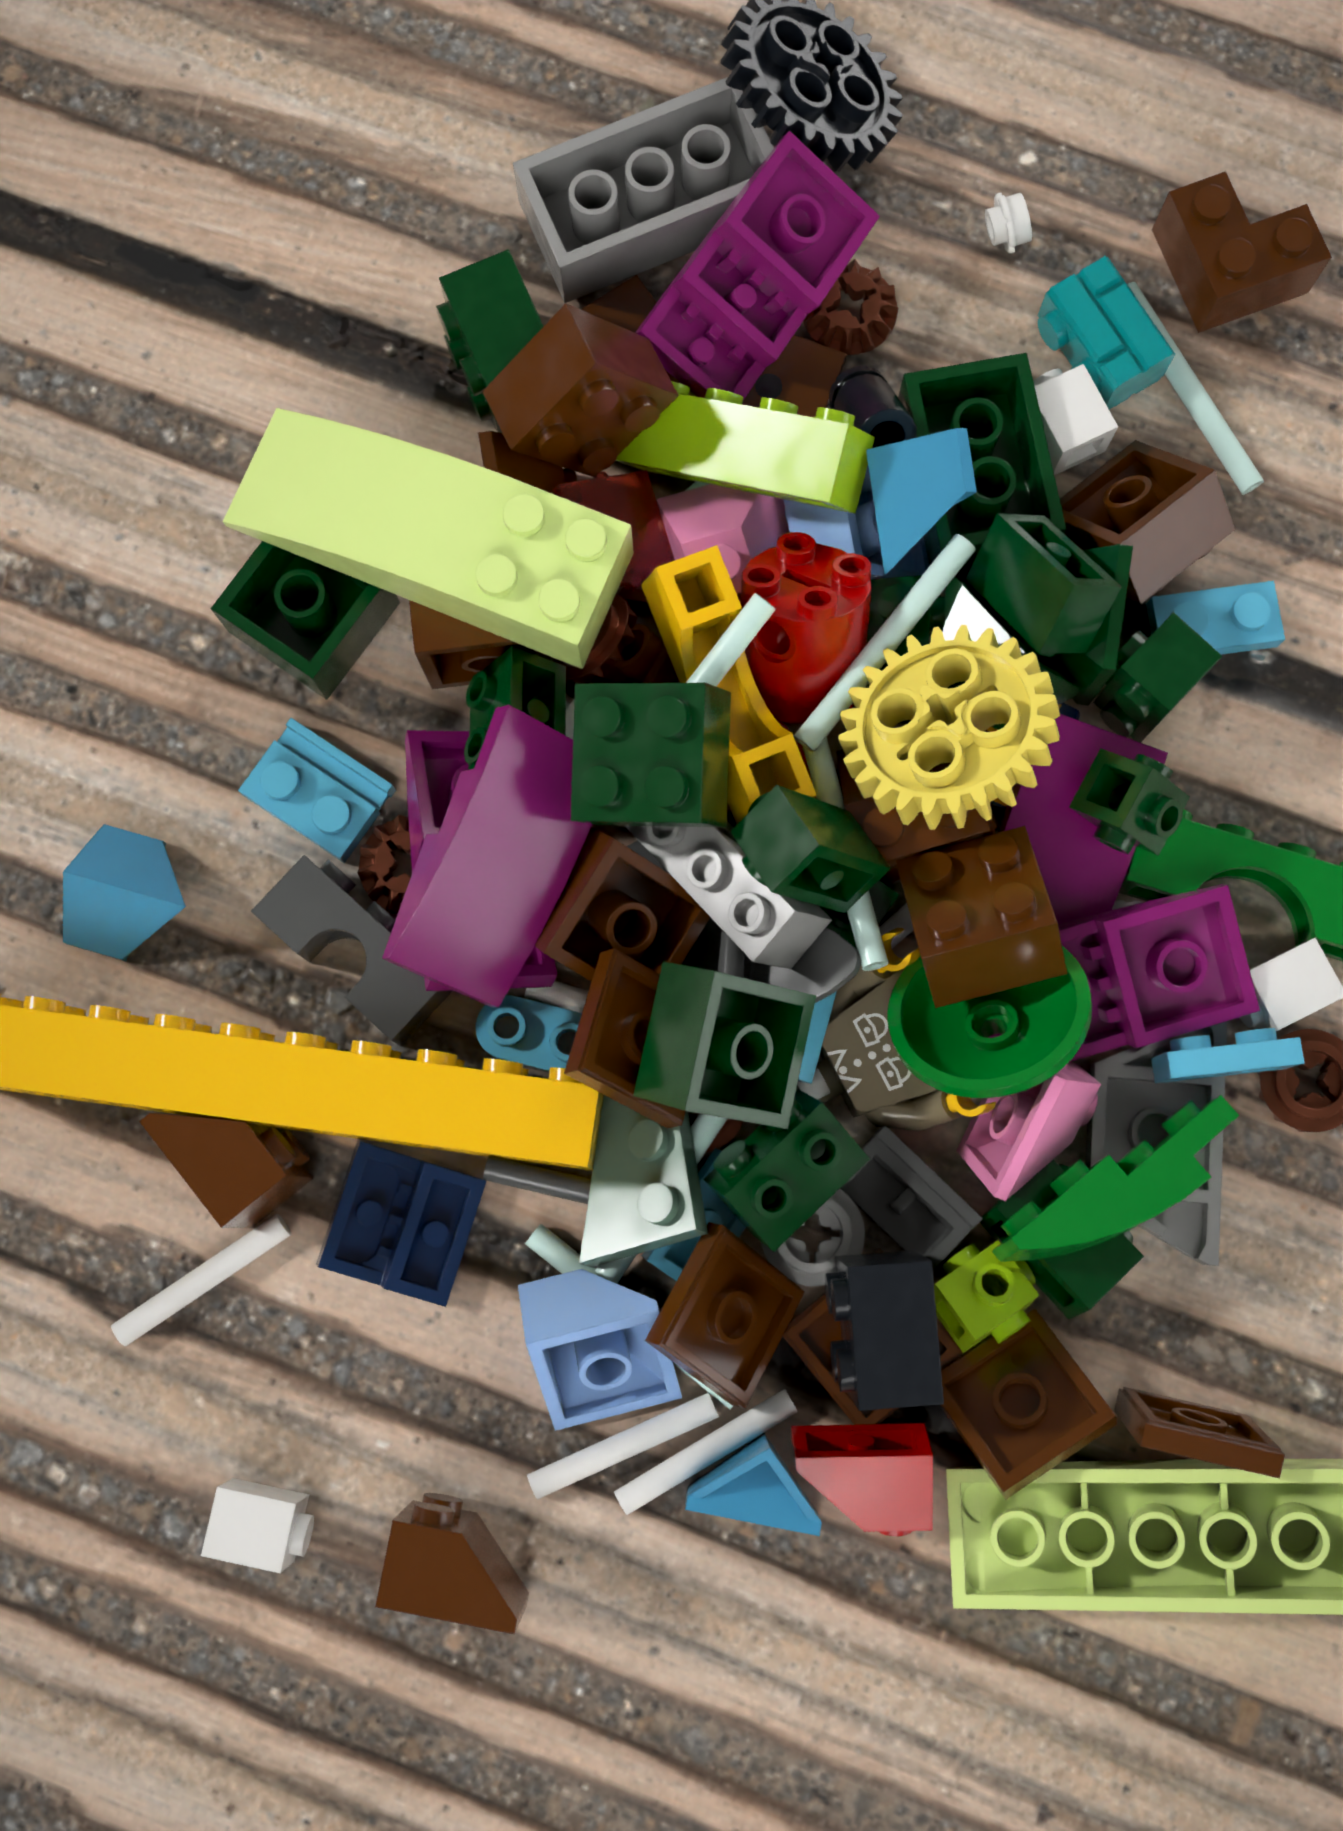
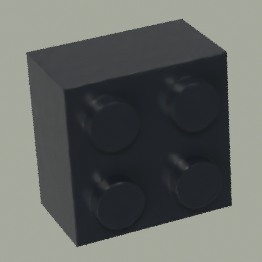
(887, 1330)

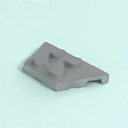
(1133, 1109)

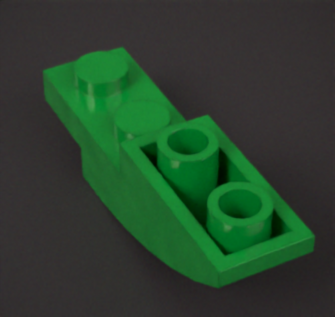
(1117, 1196)

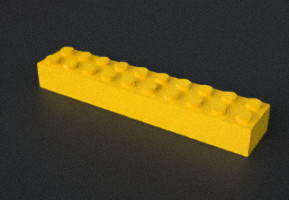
(296, 1083)

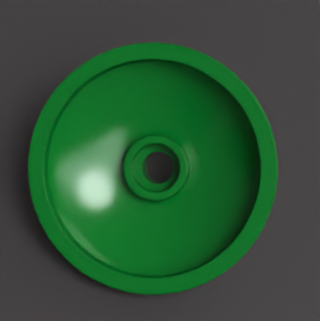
(951, 1046)

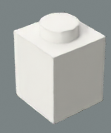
(1073, 417)
(1293, 987)
(258, 1526)

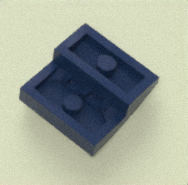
(401, 1223)

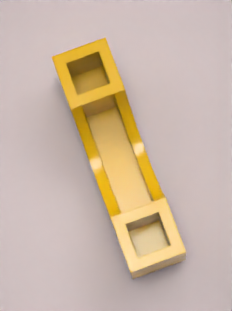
(692, 610)

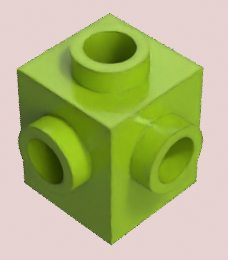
(983, 1296)

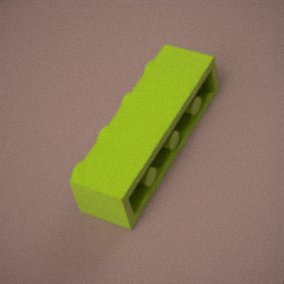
(756, 448)

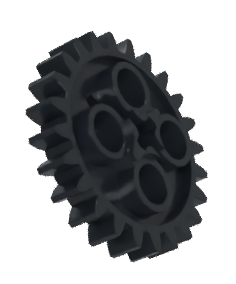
(812, 79)

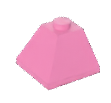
(732, 519)
(1028, 1129)

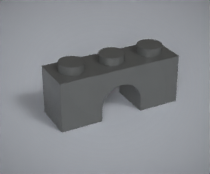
(314, 909)

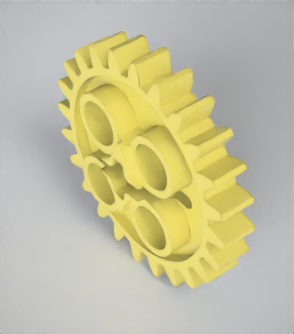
(949, 727)

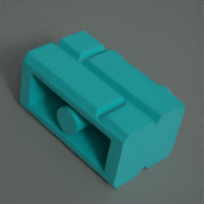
(1106, 329)

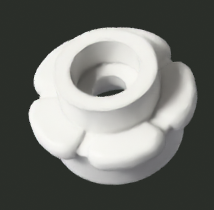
(1008, 221)

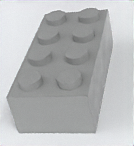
(639, 187)

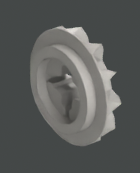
(836, 1213)

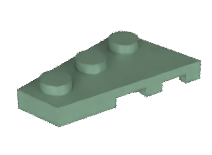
(640, 1187)

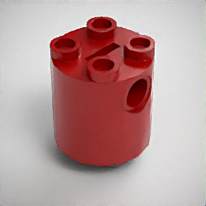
(816, 625)

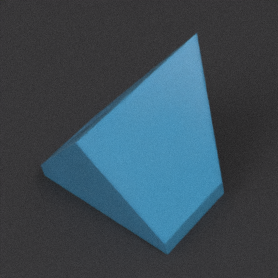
(916, 486)
(118, 893)
(755, 1489)

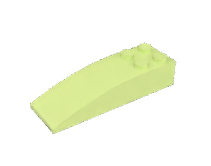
(436, 531)
(1151, 1538)

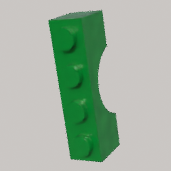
(1290, 872)

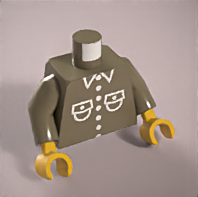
(863, 1062)

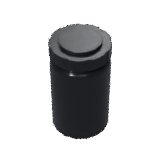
(874, 404)

